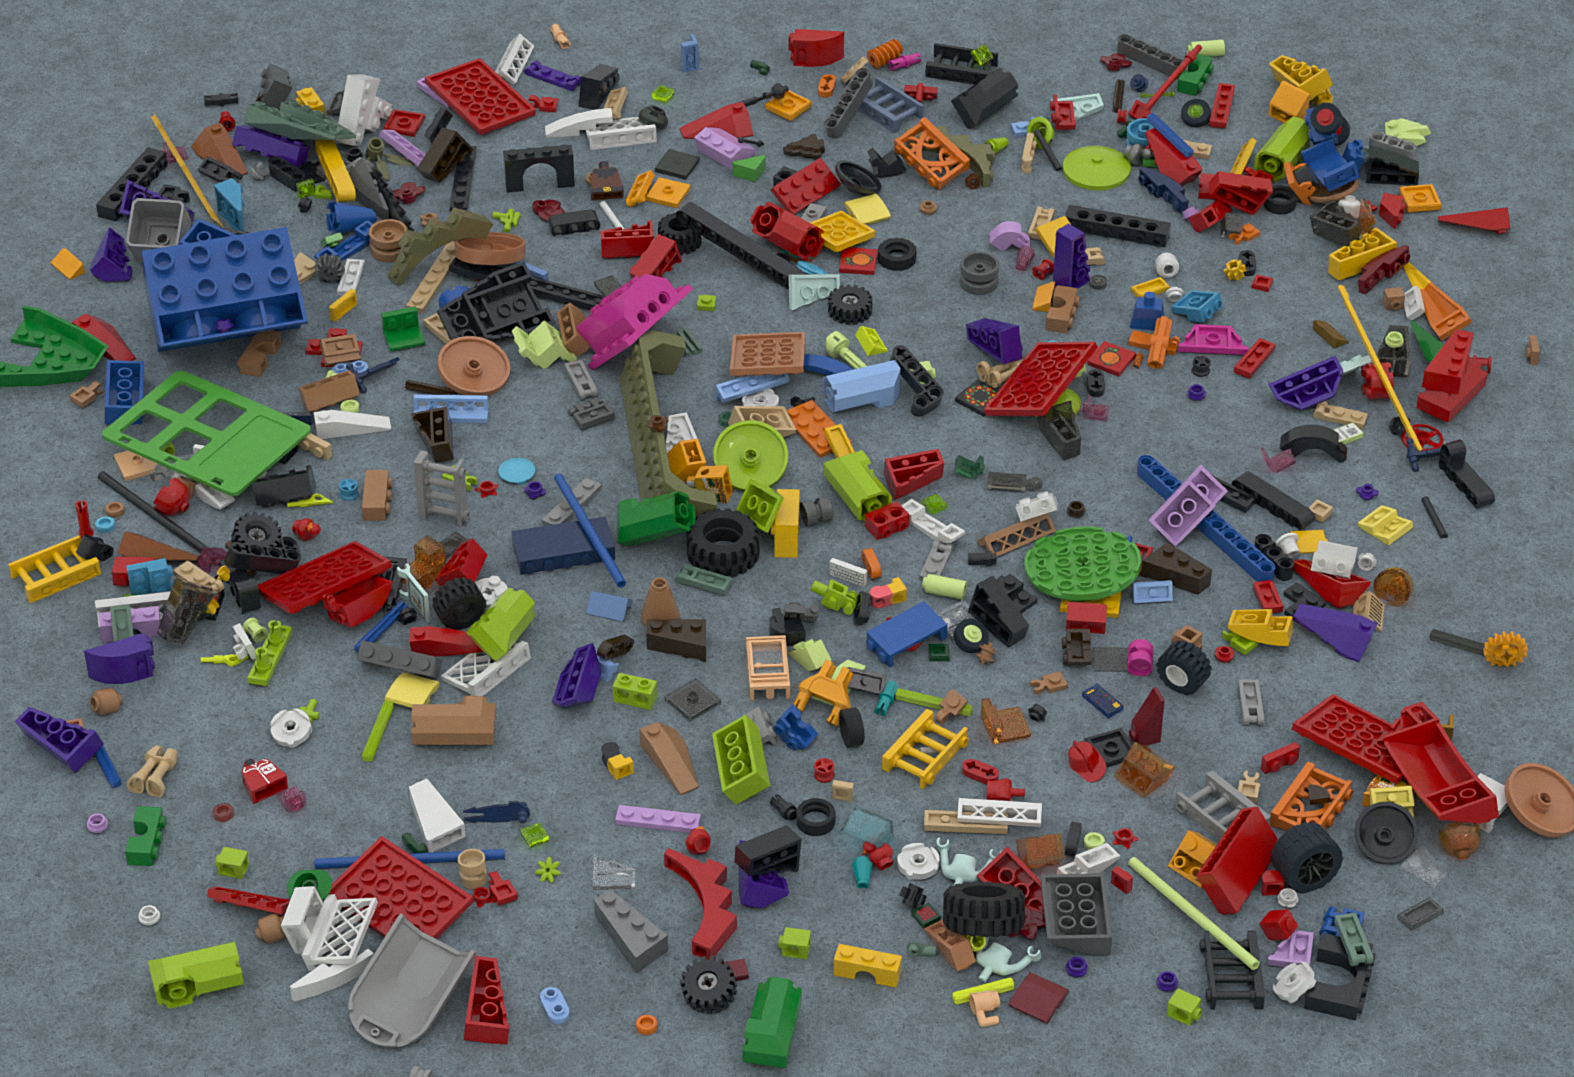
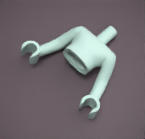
(962, 867)
(996, 960)

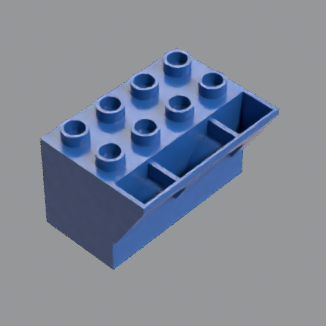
(231, 278)

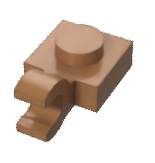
(85, 396)
(952, 705)

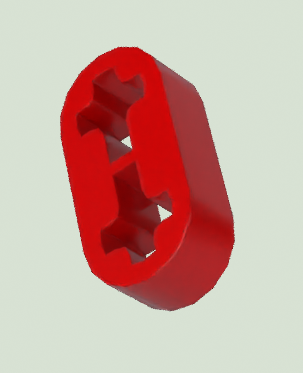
(980, 771)

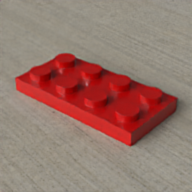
(805, 186)

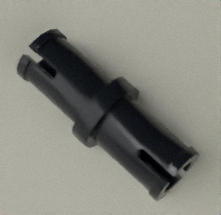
(221, 99)

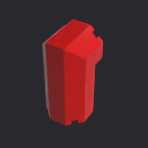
(787, 230)
(1447, 405)

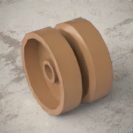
(384, 239)

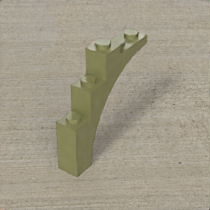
(979, 154)
(436, 233)

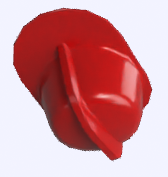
(1086, 761)

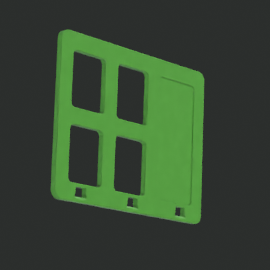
(233, 455)

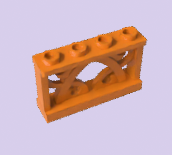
(927, 168)
(1283, 813)

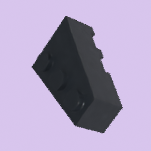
(284, 487)

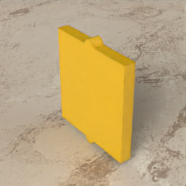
(1309, 540)

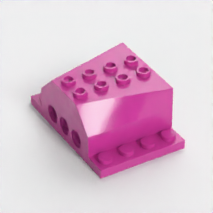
(628, 315)

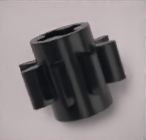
(912, 895)

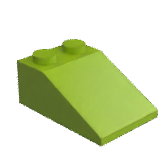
(760, 504)

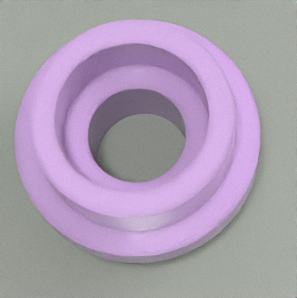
(1189, 212)
(97, 823)

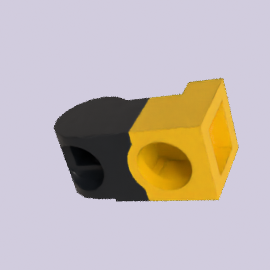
(615, 762)

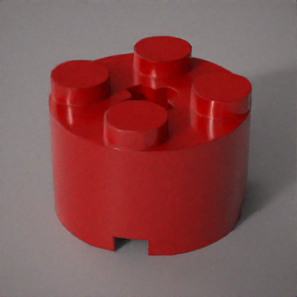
(1373, 386)

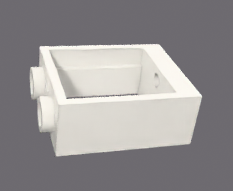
(303, 903)

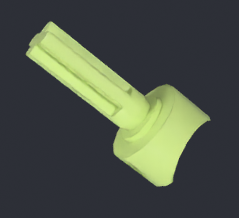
(841, 349)

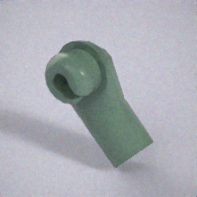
(917, 949)

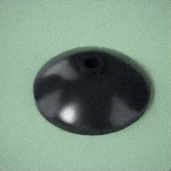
(857, 178)
(1388, 819)

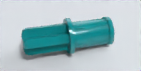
(886, 698)

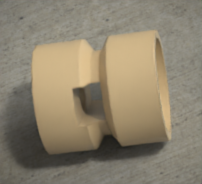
(472, 868)

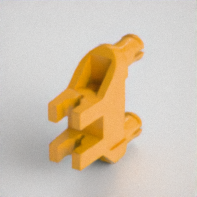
(827, 689)

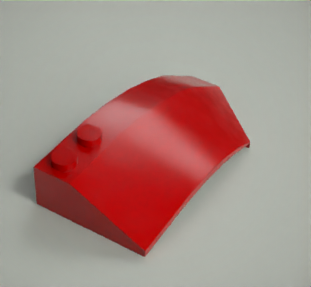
(1437, 768)

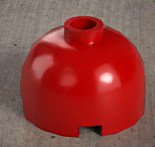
(173, 499)

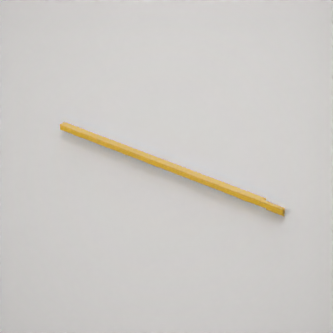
(185, 169)
(1382, 374)

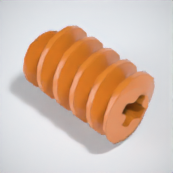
(882, 54)

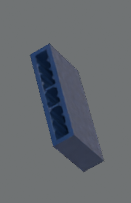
(559, 546)

